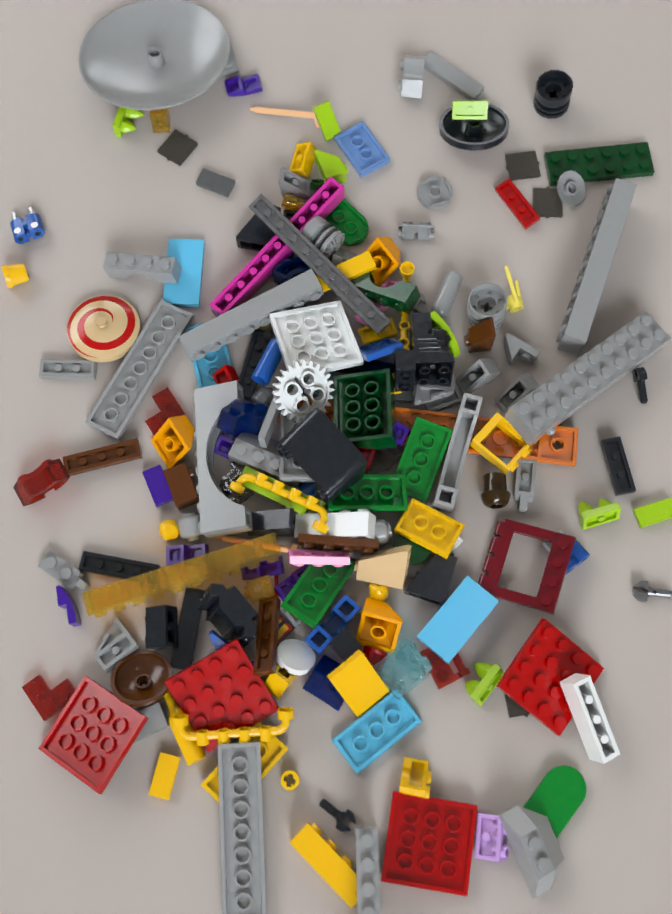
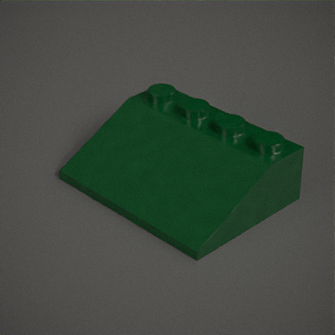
(366, 408)

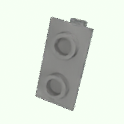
(423, 230)

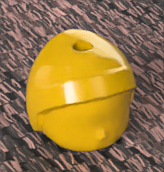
(168, 529)
(378, 592)

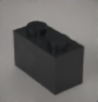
(161, 627)
(345, 644)

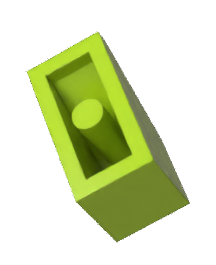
(330, 166)

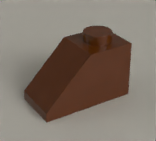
(480, 337)

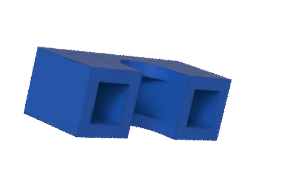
(333, 624)

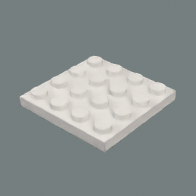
(317, 335)

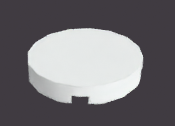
(295, 656)

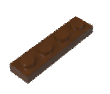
(102, 457)
(347, 544)
(267, 637)

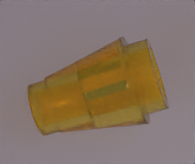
(292, 202)

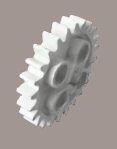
(317, 380)

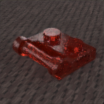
(442, 672)

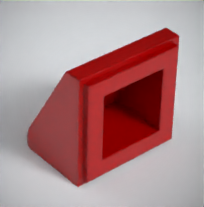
(225, 374)
(373, 655)

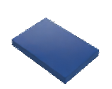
(380, 348)

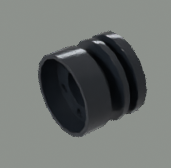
(553, 94)

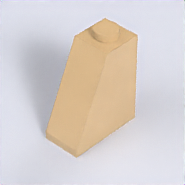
(385, 567)

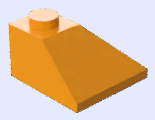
(386, 258)
(174, 439)
(379, 626)

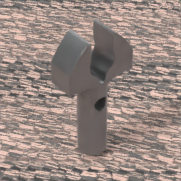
(650, 592)

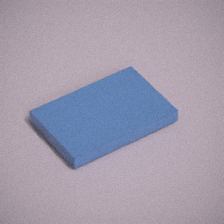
(362, 149)

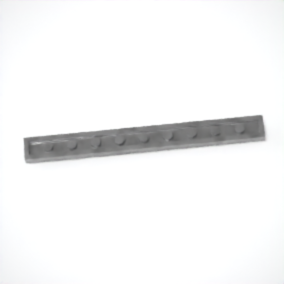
(319, 264)

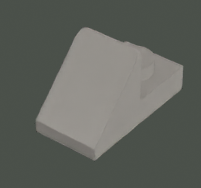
(293, 183)
(514, 347)

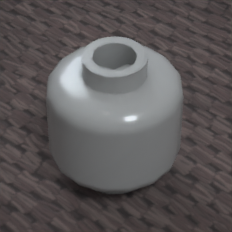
(189, 526)
(382, 531)

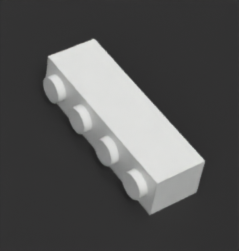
(341, 524)
(589, 718)

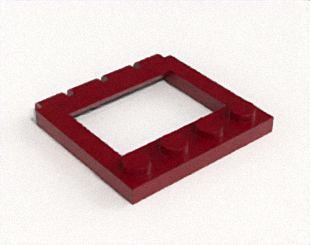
(554, 570)

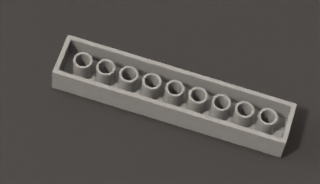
(595, 267)
(586, 378)

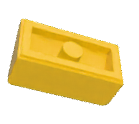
(303, 159)

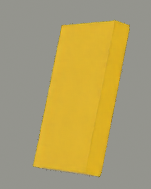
(429, 528)
(358, 683)

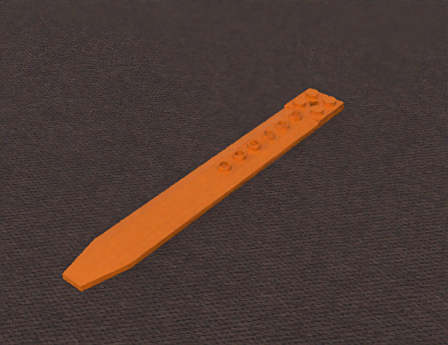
(497, 442)

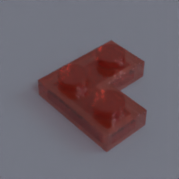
(169, 408)
(44, 699)

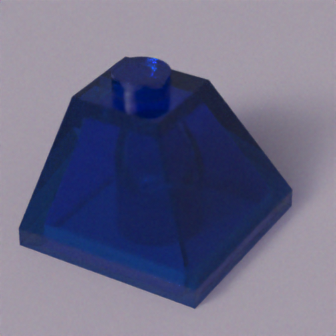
(321, 687)

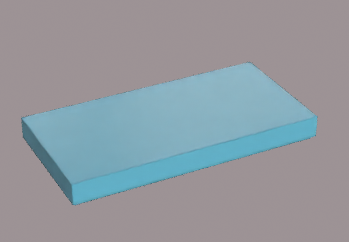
(191, 258)
(210, 364)
(457, 619)
(376, 731)

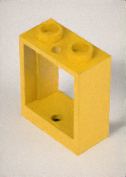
(500, 422)

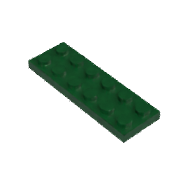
(601, 162)

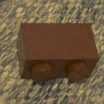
(182, 486)

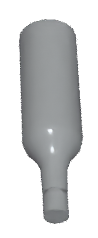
(446, 293)

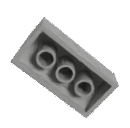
(265, 460)

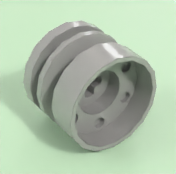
(323, 237)
(487, 298)

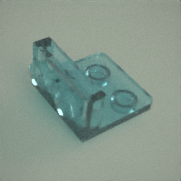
(403, 668)

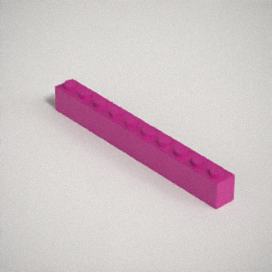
(276, 251)

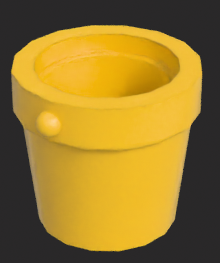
(15, 274)

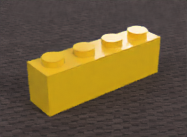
(327, 861)

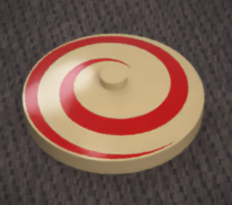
(103, 328)

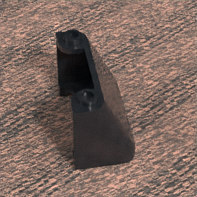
(323, 455)

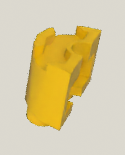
(415, 778)

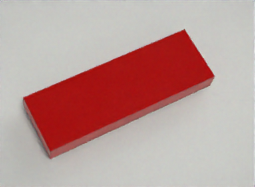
(517, 203)

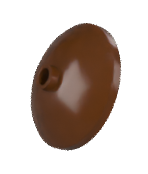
(139, 669)

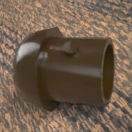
(495, 490)

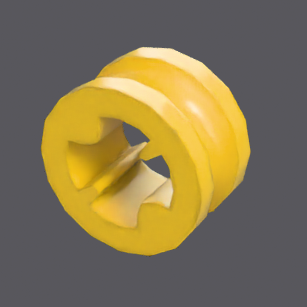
(284, 783)

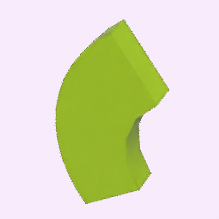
(439, 323)

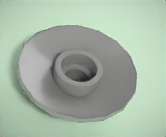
(571, 188)

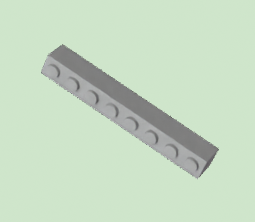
(250, 315)

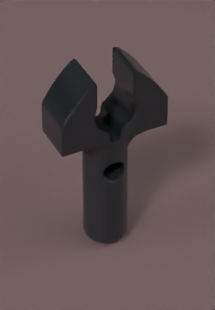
(640, 376)
(337, 815)

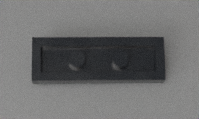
(617, 466)

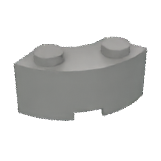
(412, 76)

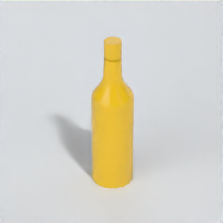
(189, 749)

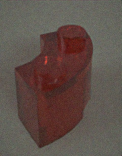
(34, 485)

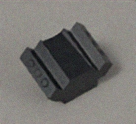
(229, 613)

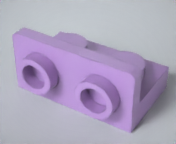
(490, 839)

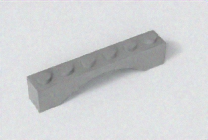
(456, 452)

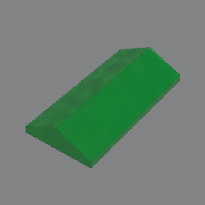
(374, 493)

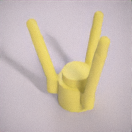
(514, 301)

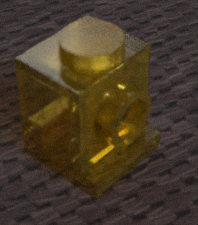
(160, 120)
(265, 592)

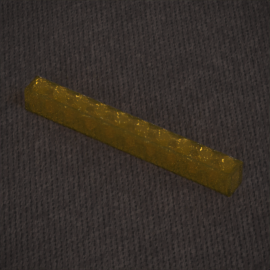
(180, 574)

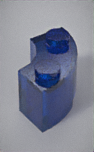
(289, 269)
(242, 418)

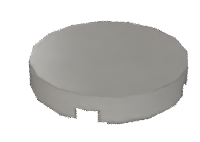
(434, 193)

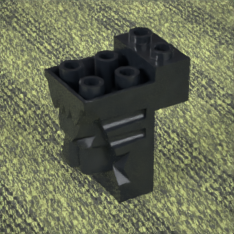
(428, 357)

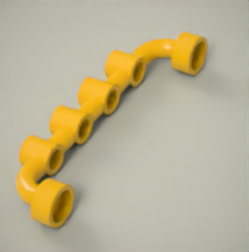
(406, 271)
(293, 495)
(224, 734)

